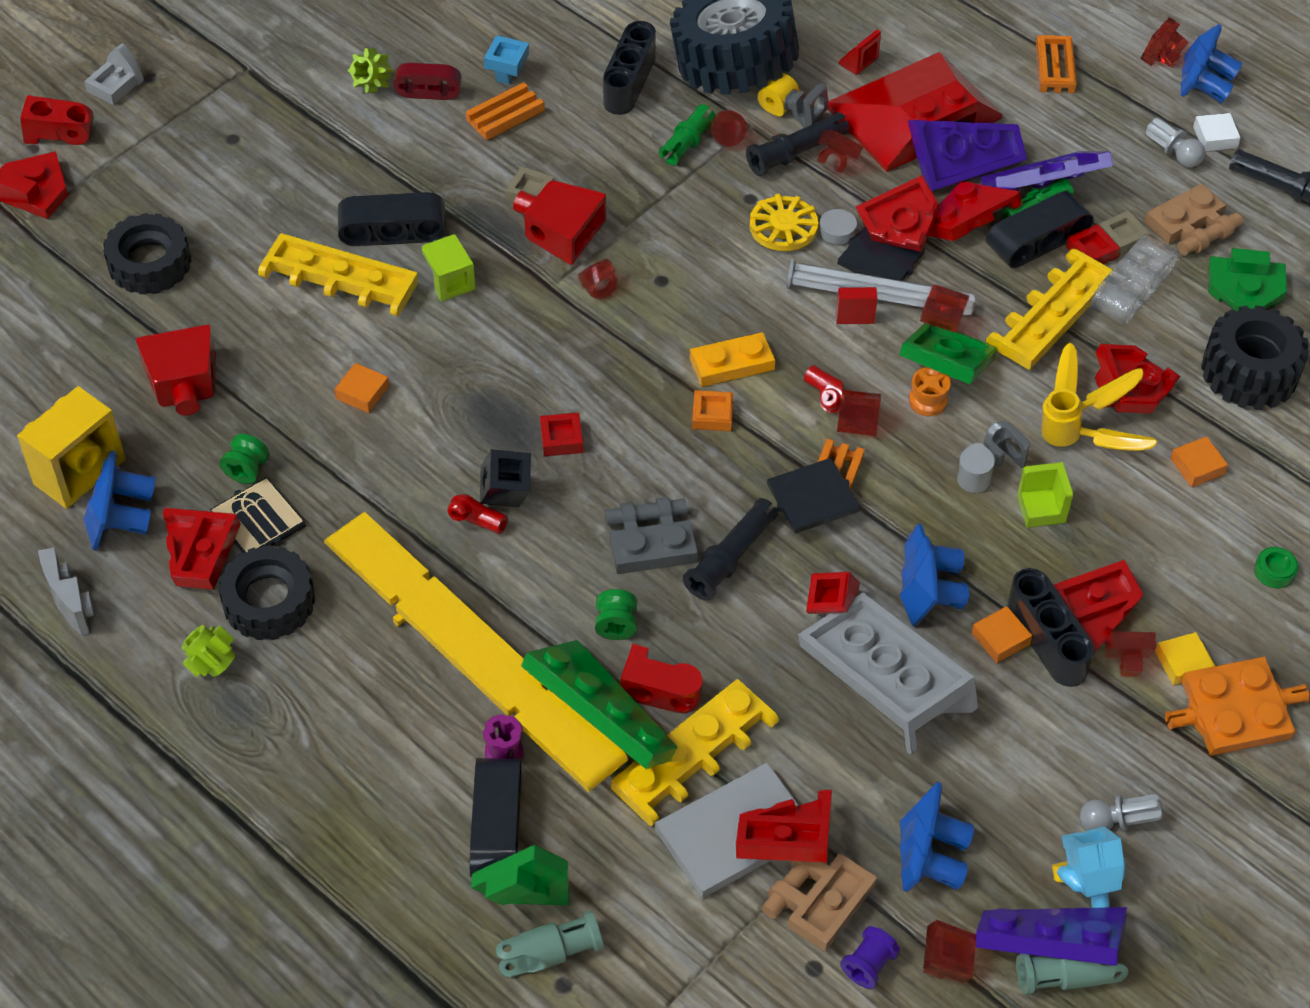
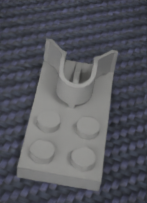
(890, 666)

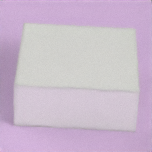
(1217, 132)

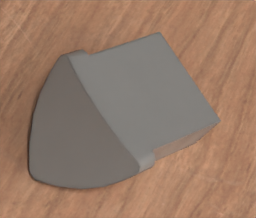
(116, 76)

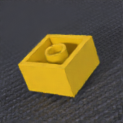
(70, 445)

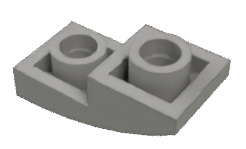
(66, 591)

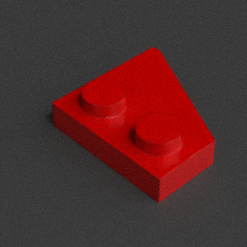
(970, 207)
(198, 545)
(1101, 599)
(786, 831)

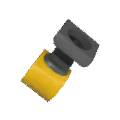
(785, 96)

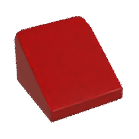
(862, 54)
(831, 592)

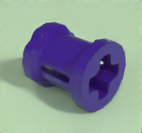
(870, 957)

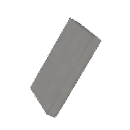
(706, 830)

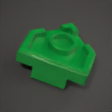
(1247, 279)
(525, 878)

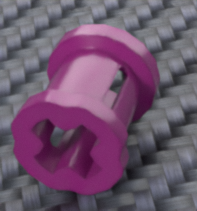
(507, 739)

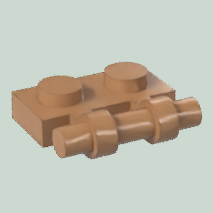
(1185, 216)
(828, 905)

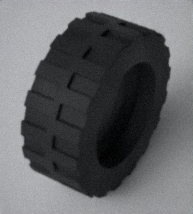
(142, 231)
(273, 620)

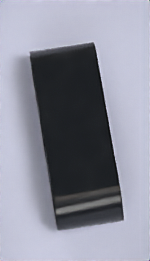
(629, 67)
(391, 219)
(1038, 229)
(1054, 644)
(495, 811)

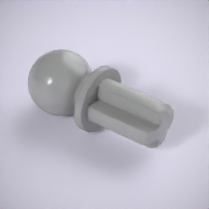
(1188, 152)
(1126, 812)

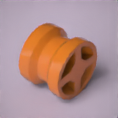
(929, 392)

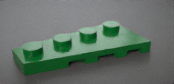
(599, 699)

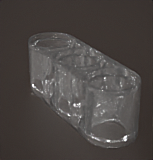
(1134, 279)

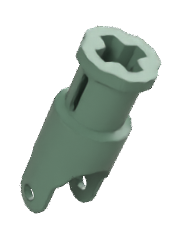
(548, 945)
(1049, 972)

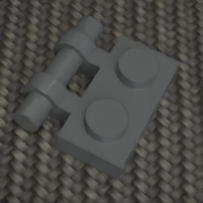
(653, 545)

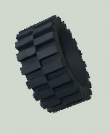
(734, 42)

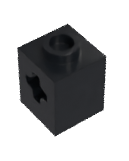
(505, 478)

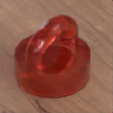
(728, 128)
(596, 273)

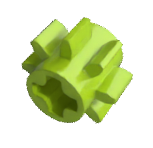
(370, 70)
(208, 651)

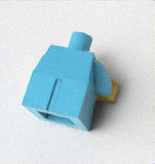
(1092, 865)

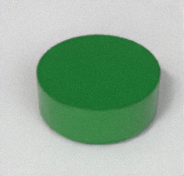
(1276, 567)

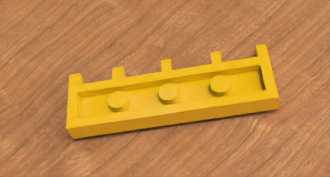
(340, 271)
(1052, 312)
(698, 742)

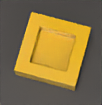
(1182, 655)

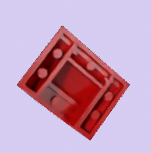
(921, 91)

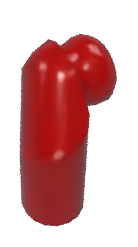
(828, 385)
(469, 509)

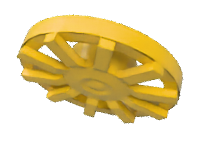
(783, 222)

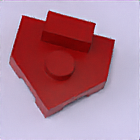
(33, 184)
(901, 215)
(1149, 392)

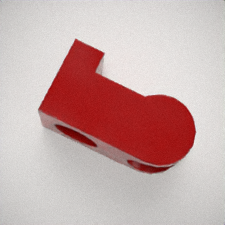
(55, 120)
(661, 684)

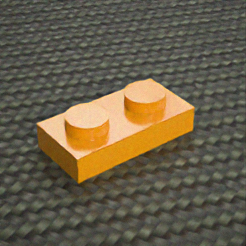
(732, 359)

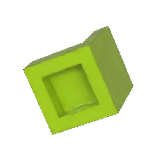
(450, 266)
(1044, 494)

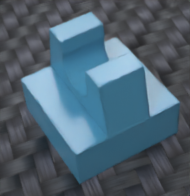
(506, 58)

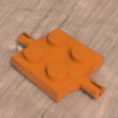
(1237, 706)

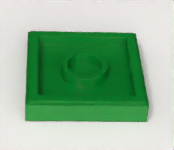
(948, 352)

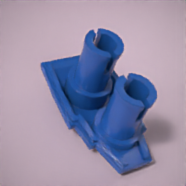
(1205, 55)
(102, 511)
(919, 576)
(918, 829)

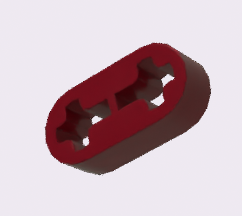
(427, 81)

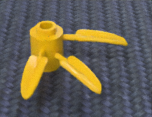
(1064, 410)

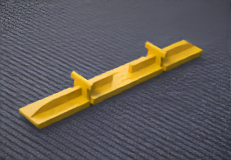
(475, 650)

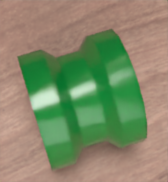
(244, 458)
(616, 614)

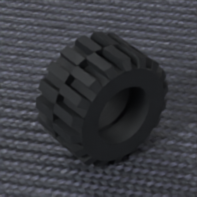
(1258, 334)

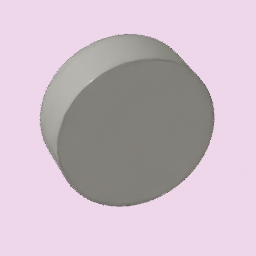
(837, 226)

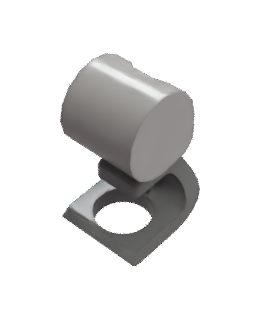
(978, 459)

